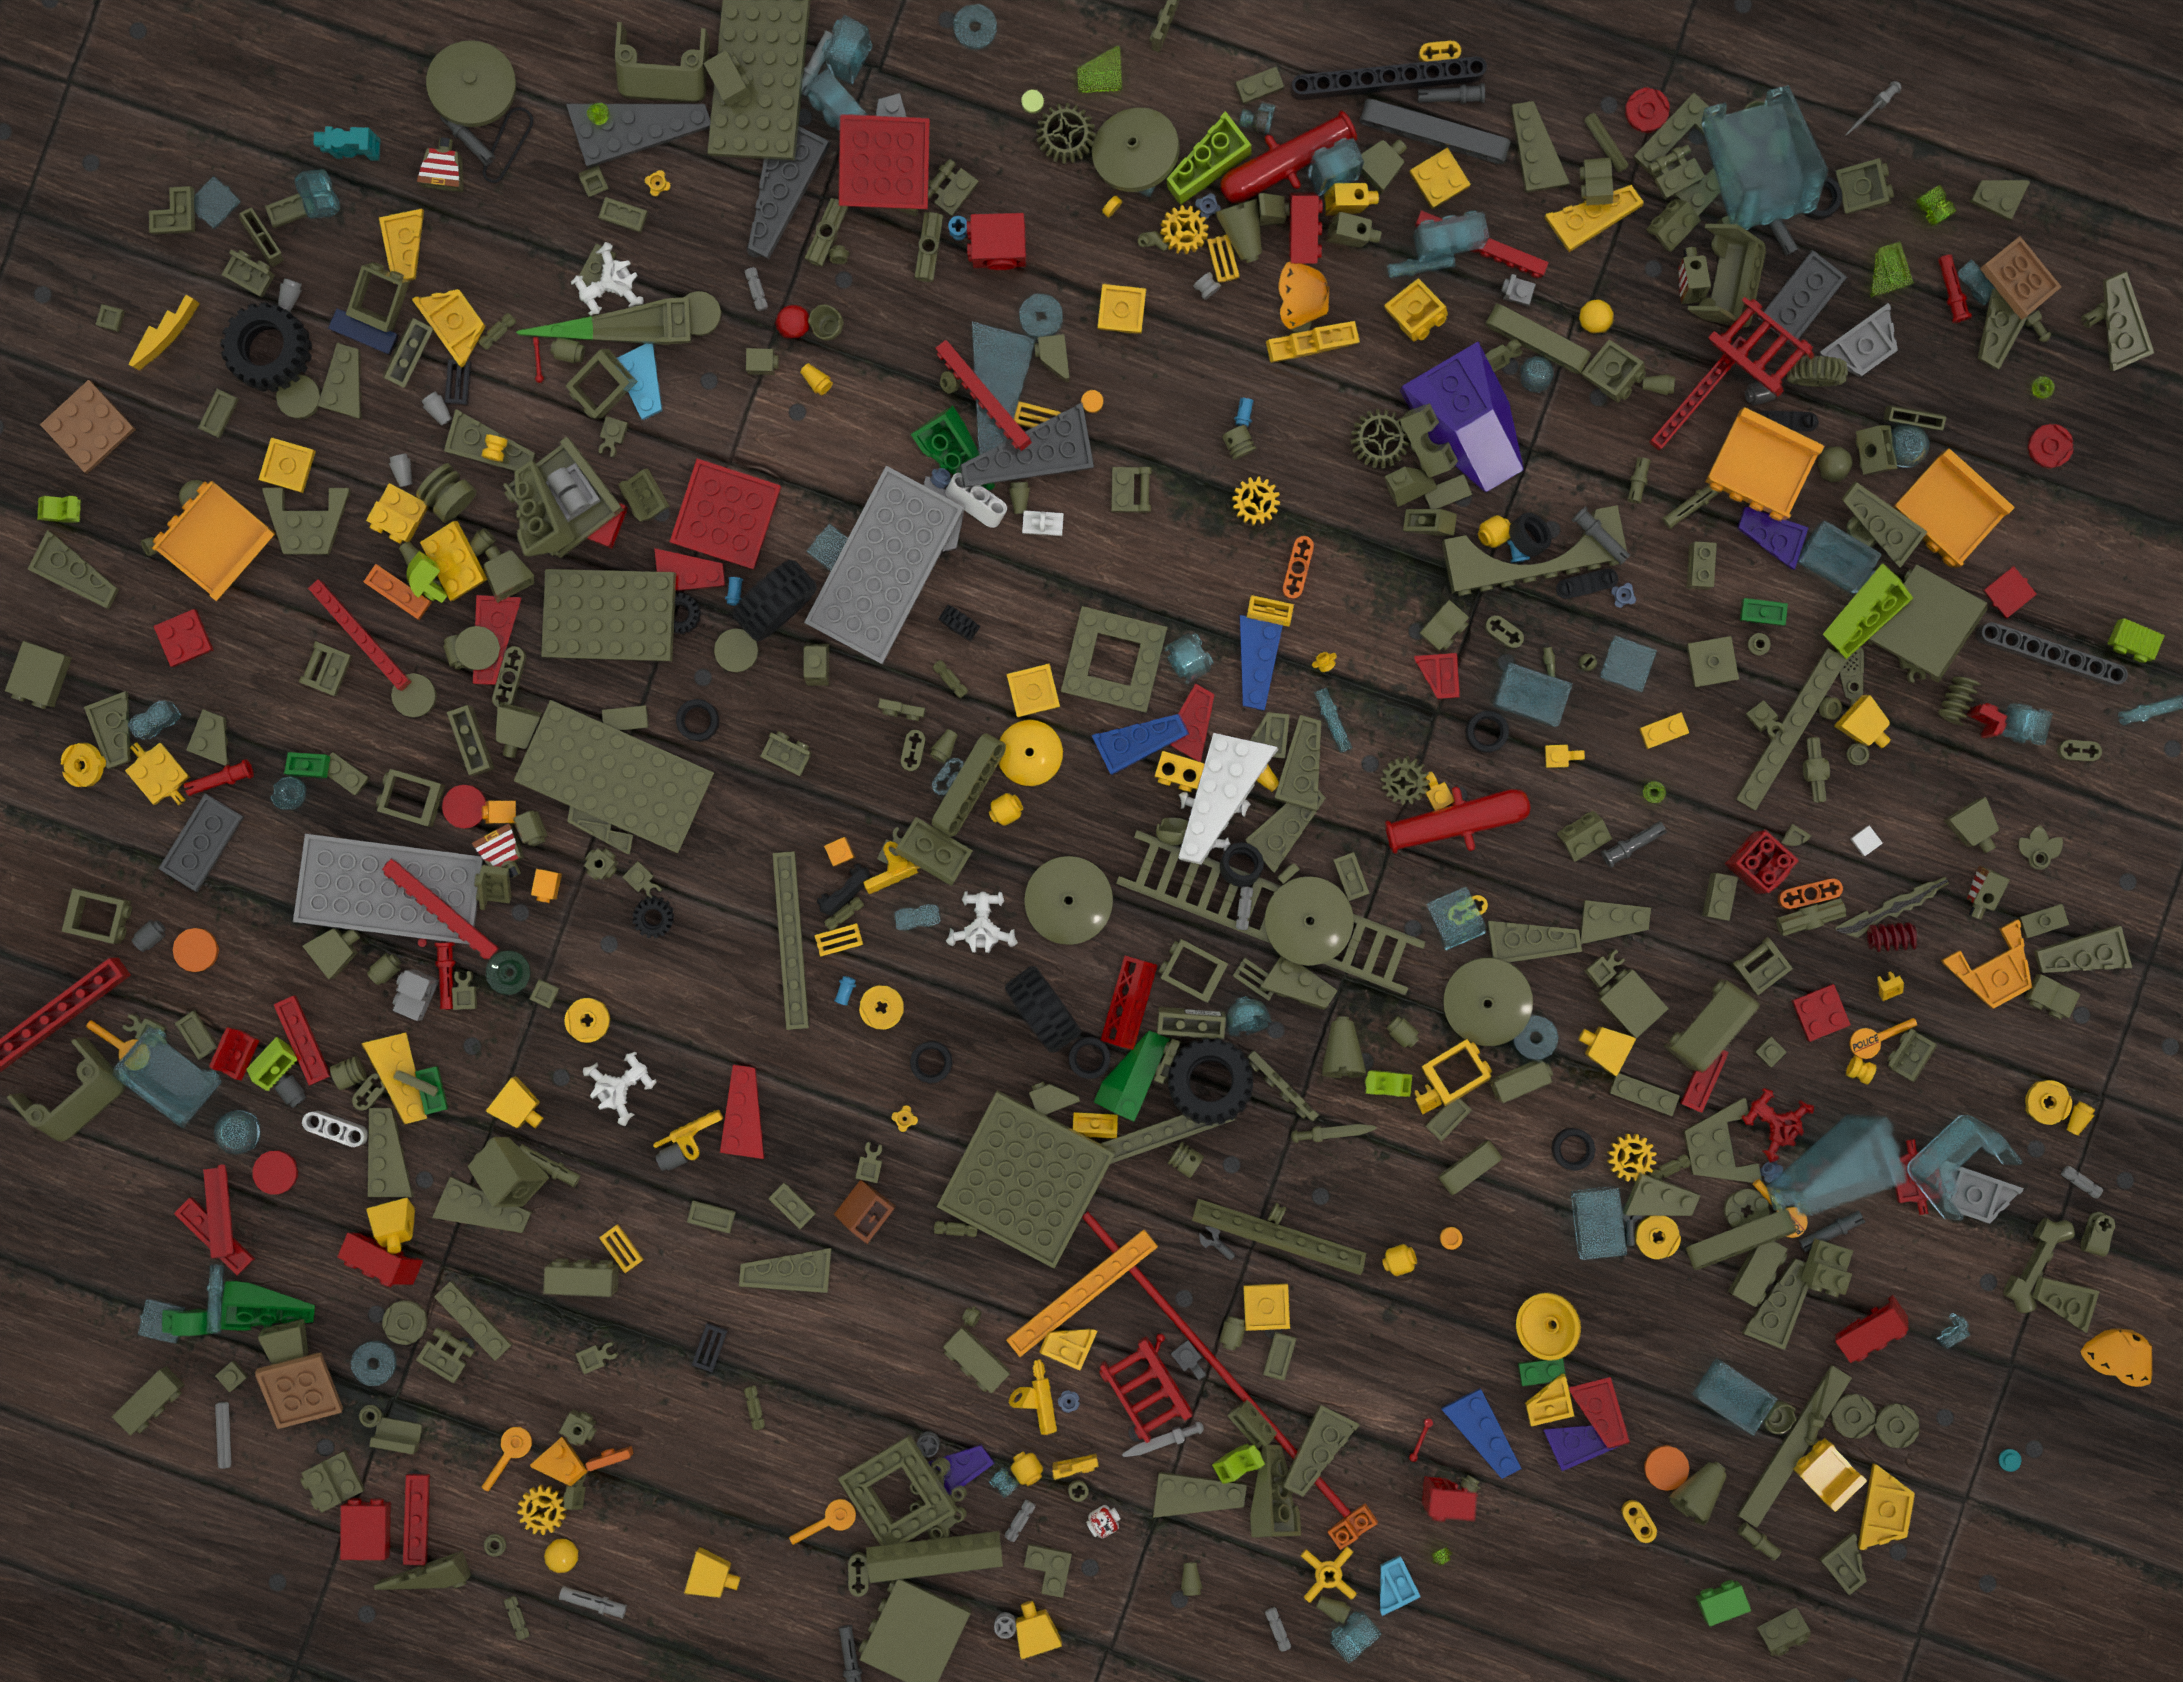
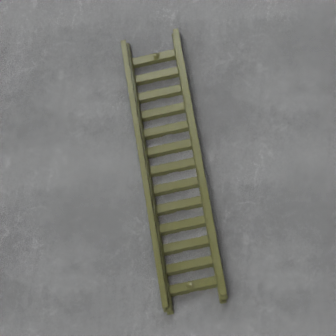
(1221, 917)

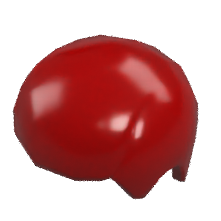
(792, 321)

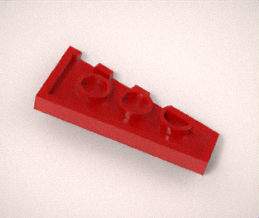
(500, 620)
(742, 1120)

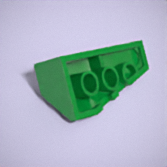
(947, 441)
(1130, 1080)
(253, 1305)

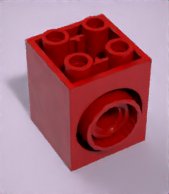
(997, 241)
(1762, 862)

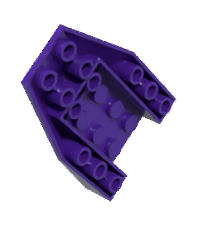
(1470, 416)

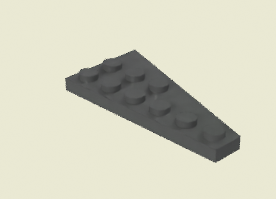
(634, 128)
(782, 190)
(1056, 448)

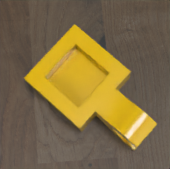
(1559, 756)
(1439, 794)

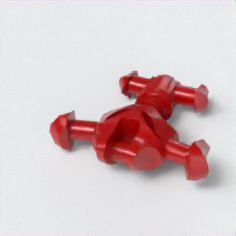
(1783, 1126)

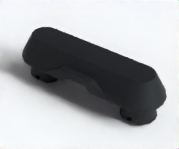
(1793, 420)
(1587, 583)
(839, 898)

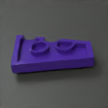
(1779, 538)
(1575, 1445)
(965, 1466)

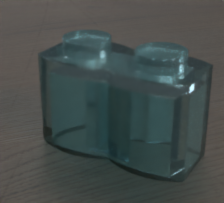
(317, 194)
(156, 717)
(911, 918)
(1355, 1636)

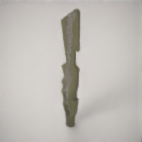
(1859, 924)

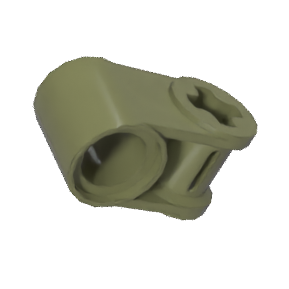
(2098, 1237)

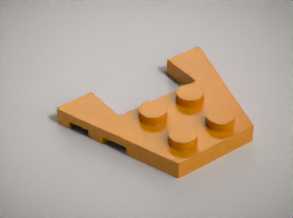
(1999, 977)

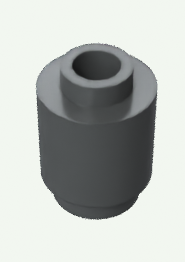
(1758, 394)
(149, 935)
(290, 1090)
(671, 1157)

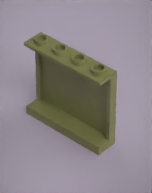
(593, 518)
(1932, 624)
(913, 1633)

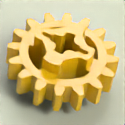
(1190, 235)
(1265, 498)
(1620, 1164)
(537, 1502)

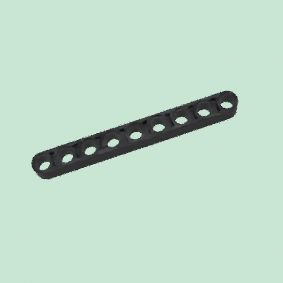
(1396, 71)

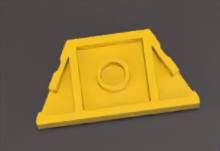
(453, 322)
(1886, 1510)

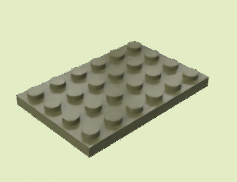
(608, 615)

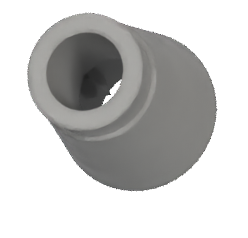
(289, 294)
(436, 408)
(401, 469)

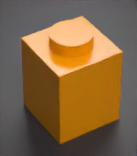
(499, 812)
(839, 851)
(546, 885)

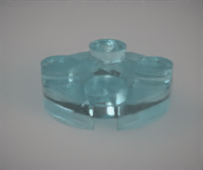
(1039, 303)

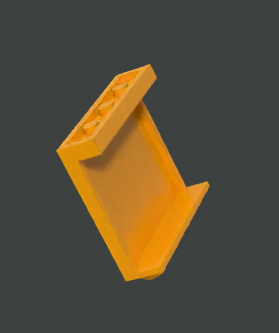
(1763, 464)
(1953, 507)
(213, 539)

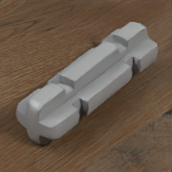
(756, 289)
(1244, 908)
(2082, 1182)
(1020, 1520)
(1278, 1629)

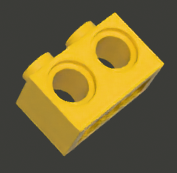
(1180, 765)

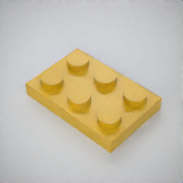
(456, 560)

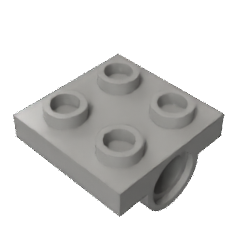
(572, 491)

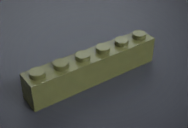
(934, 1557)

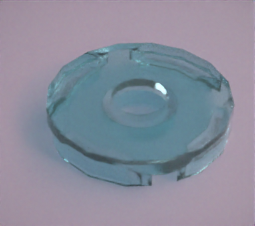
(977, 39)
(1545, 1046)
(383, 1354)

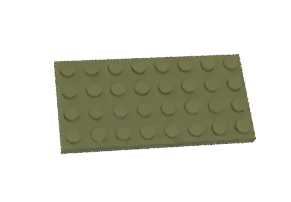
(771, 48)
(613, 776)

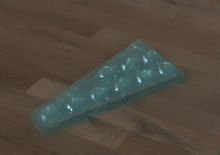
(1001, 365)

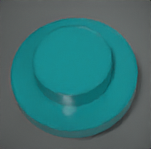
(2009, 1460)

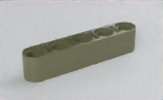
(1538, 338)
(968, 784)
(1741, 1239)

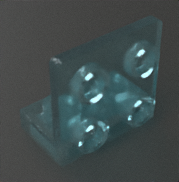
(1456, 918)

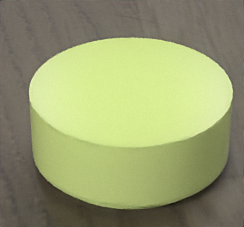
(1032, 101)

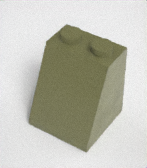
(506, 1173)

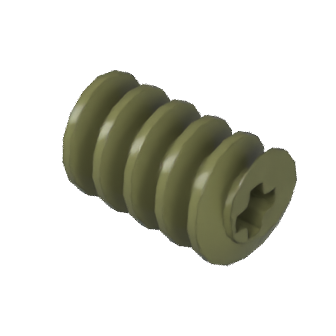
(1957, 699)

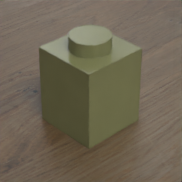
(761, 361)

